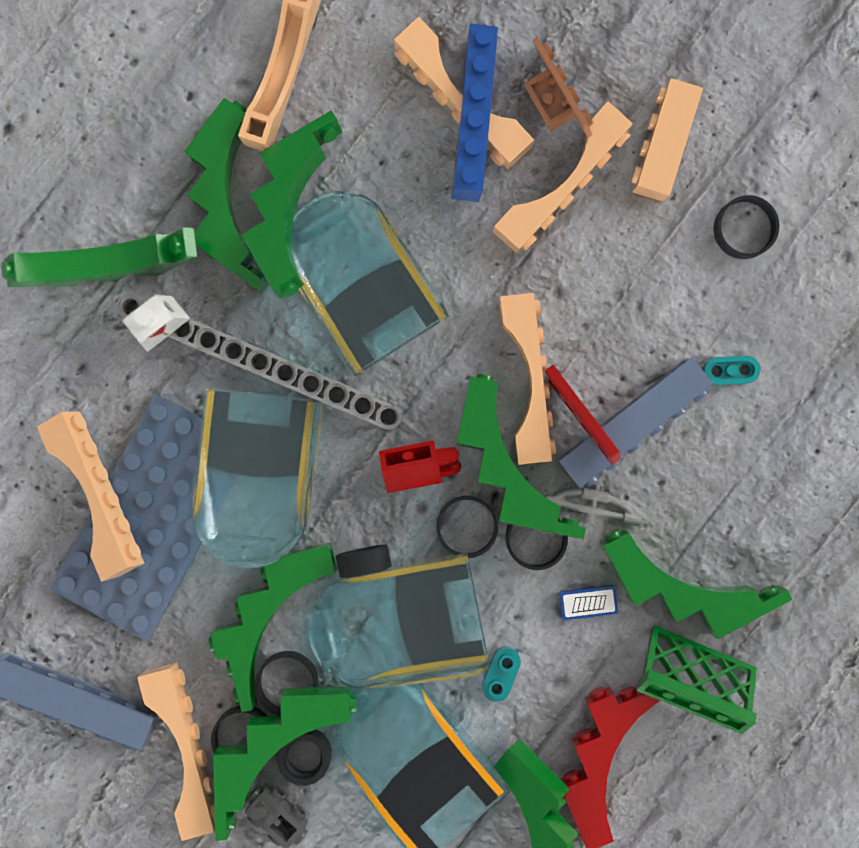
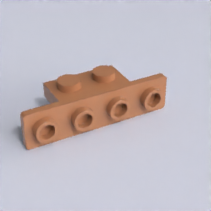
(552, 97)

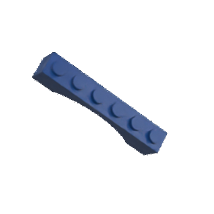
(475, 113)

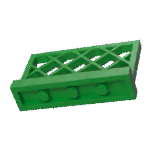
(698, 701)

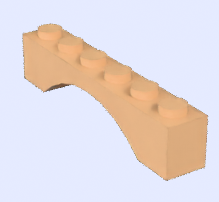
(420, 50)
(269, 104)
(524, 220)
(519, 321)
(113, 544)
(165, 695)

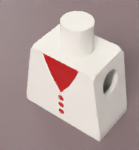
(154, 320)

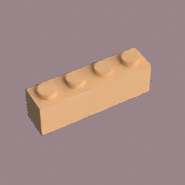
(666, 140)

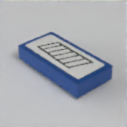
(588, 602)

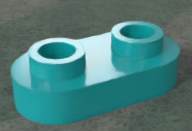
(729, 370)
(501, 674)

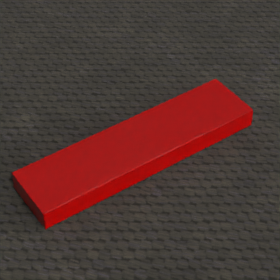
(583, 415)

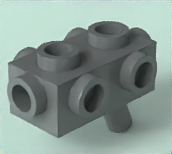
(269, 808)

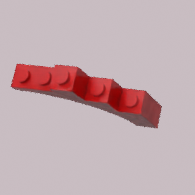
(596, 749)

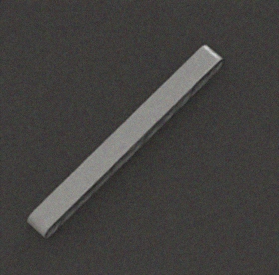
(274, 366)

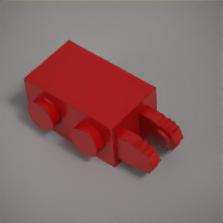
(417, 465)

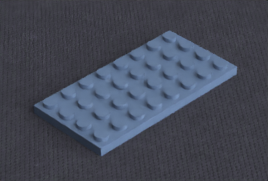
(156, 498)

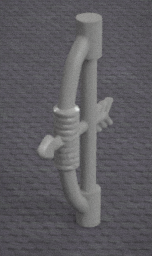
(592, 512)

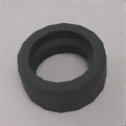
(363, 561)
(302, 777)

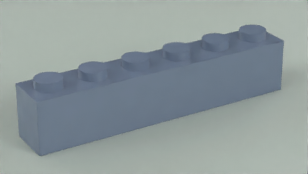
(637, 420)
(75, 702)

